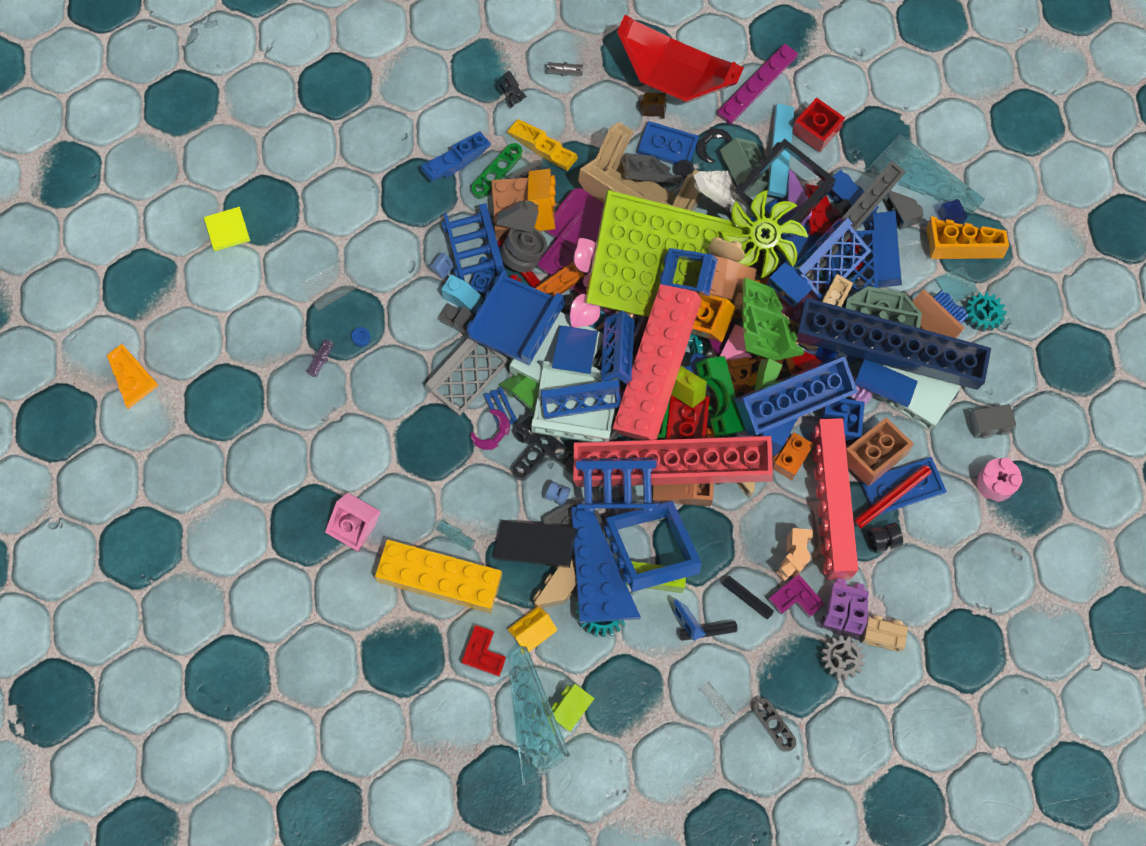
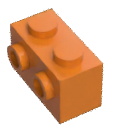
(792, 456)

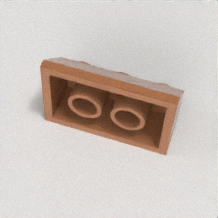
(935, 317)

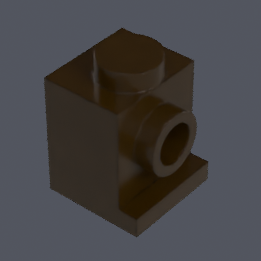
(654, 104)

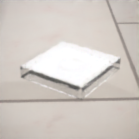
(915, 259)

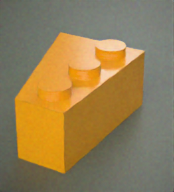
(542, 192)

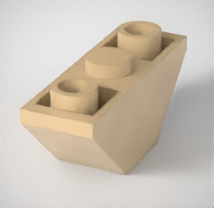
(558, 588)

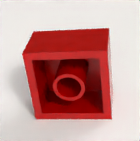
(818, 124)

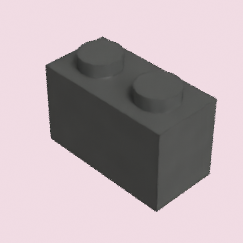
(992, 421)

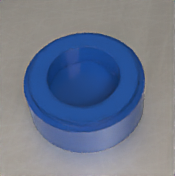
(361, 337)

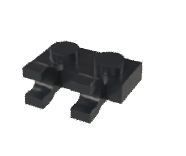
(509, 87)

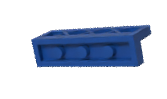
(621, 345)
(581, 392)

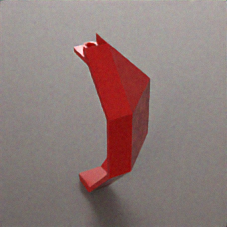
(674, 65)

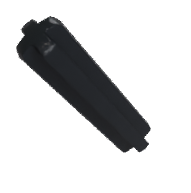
(749, 598)
(712, 630)

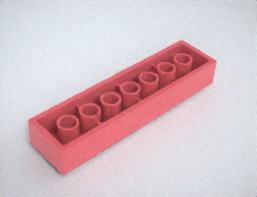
(657, 363)
(834, 499)

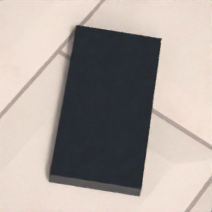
(535, 544)

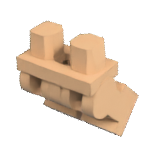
(799, 555)

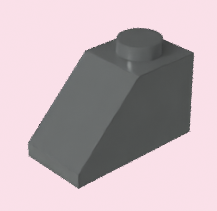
(906, 209)
(519, 216)

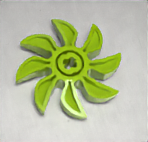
(774, 231)

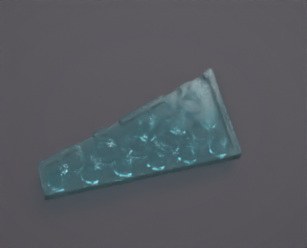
(537, 730)

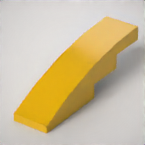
(542, 145)

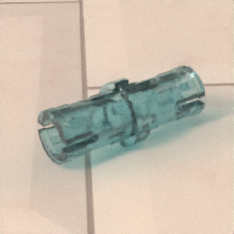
(455, 535)

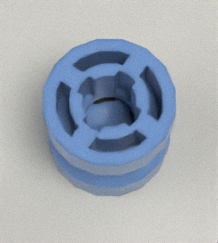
(553, 491)

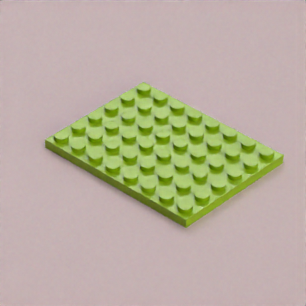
(633, 247)

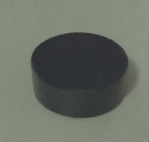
(684, 168)

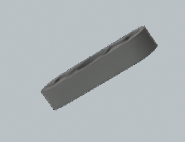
(778, 741)

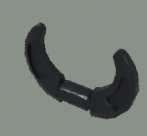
(702, 144)

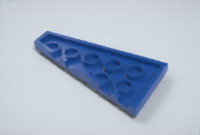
(600, 584)

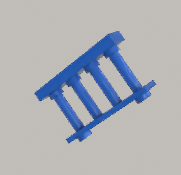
(486, 232)
(626, 466)

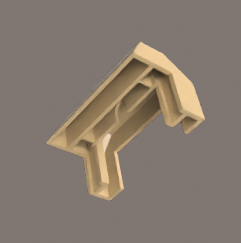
(607, 174)

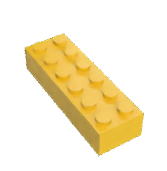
(438, 576)

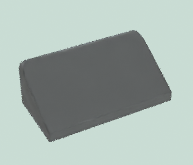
(523, 172)

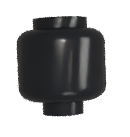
(524, 431)

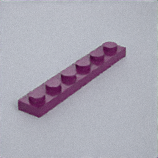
(757, 84)

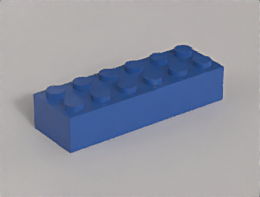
(796, 395)

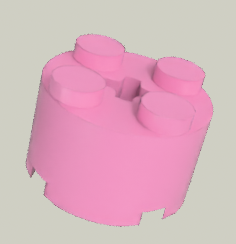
(1008, 482)

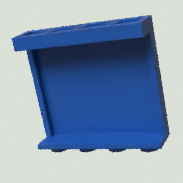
(515, 318)

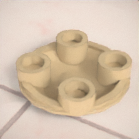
(726, 249)

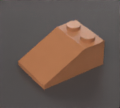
(729, 278)

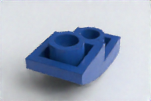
(484, 279)

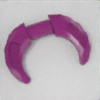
(504, 426)

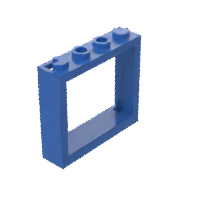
(689, 567)

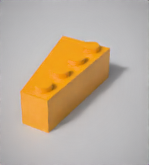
(965, 241)

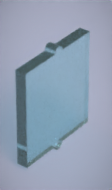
(957, 284)

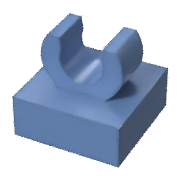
(442, 265)

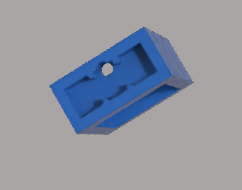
(706, 274)

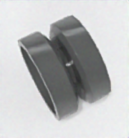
(523, 249)

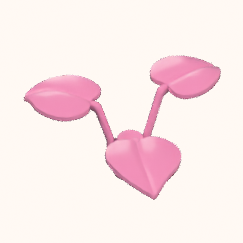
(580, 312)

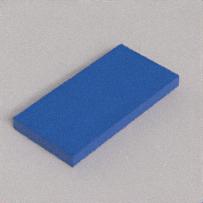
(926, 489)

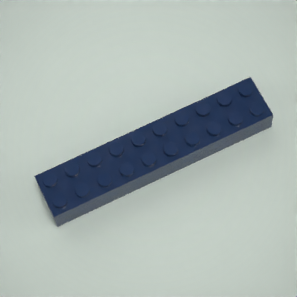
(892, 344)

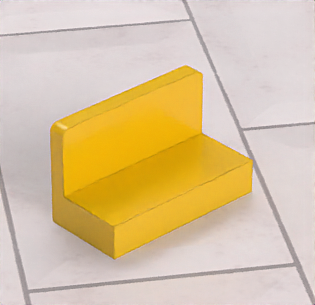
(533, 629)

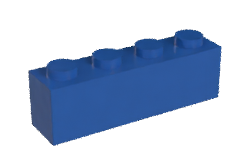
(887, 248)

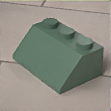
(741, 159)

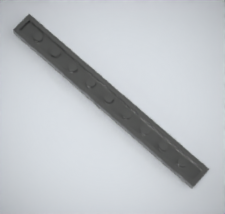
(865, 205)

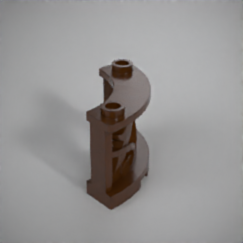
(739, 364)

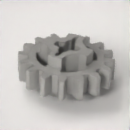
(835, 655)

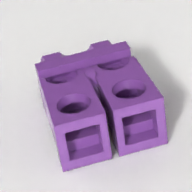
(847, 604)

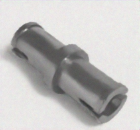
(564, 68)

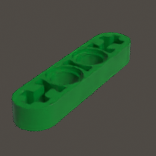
(496, 170)

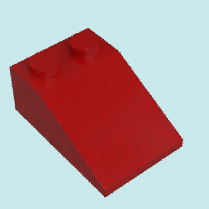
(687, 421)

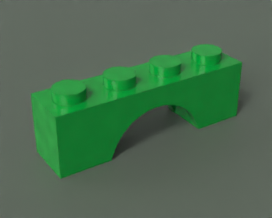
(716, 374)

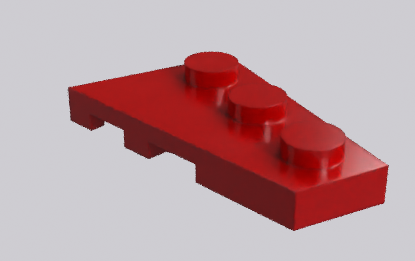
(818, 222)

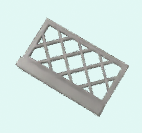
(451, 366)

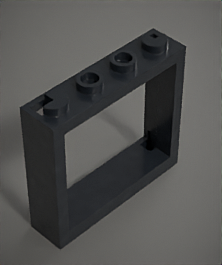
(811, 203)

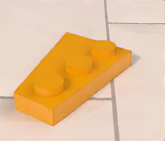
(131, 377)

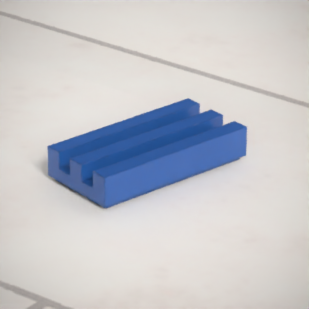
(494, 394)

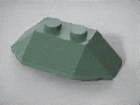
(886, 305)

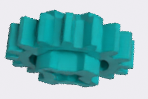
(982, 313)

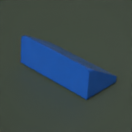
(688, 620)

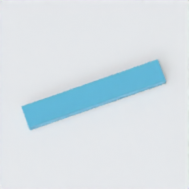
(780, 167)

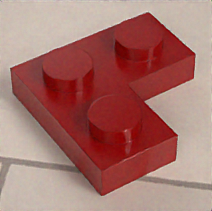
(479, 657)

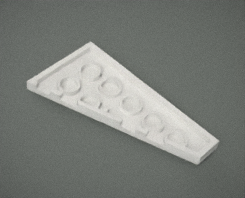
(718, 187)

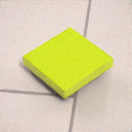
(227, 229)

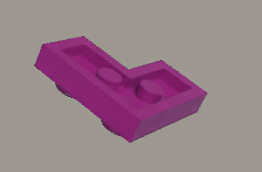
(797, 592)

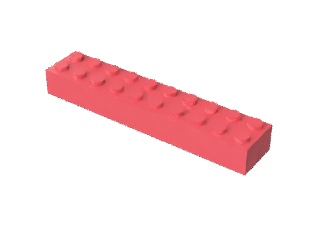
(684, 460)

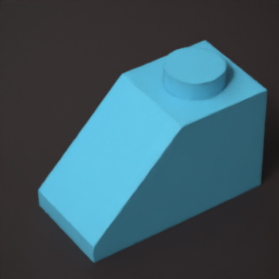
(461, 294)

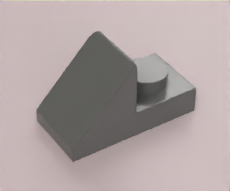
(456, 318)

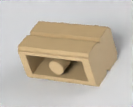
(885, 634)

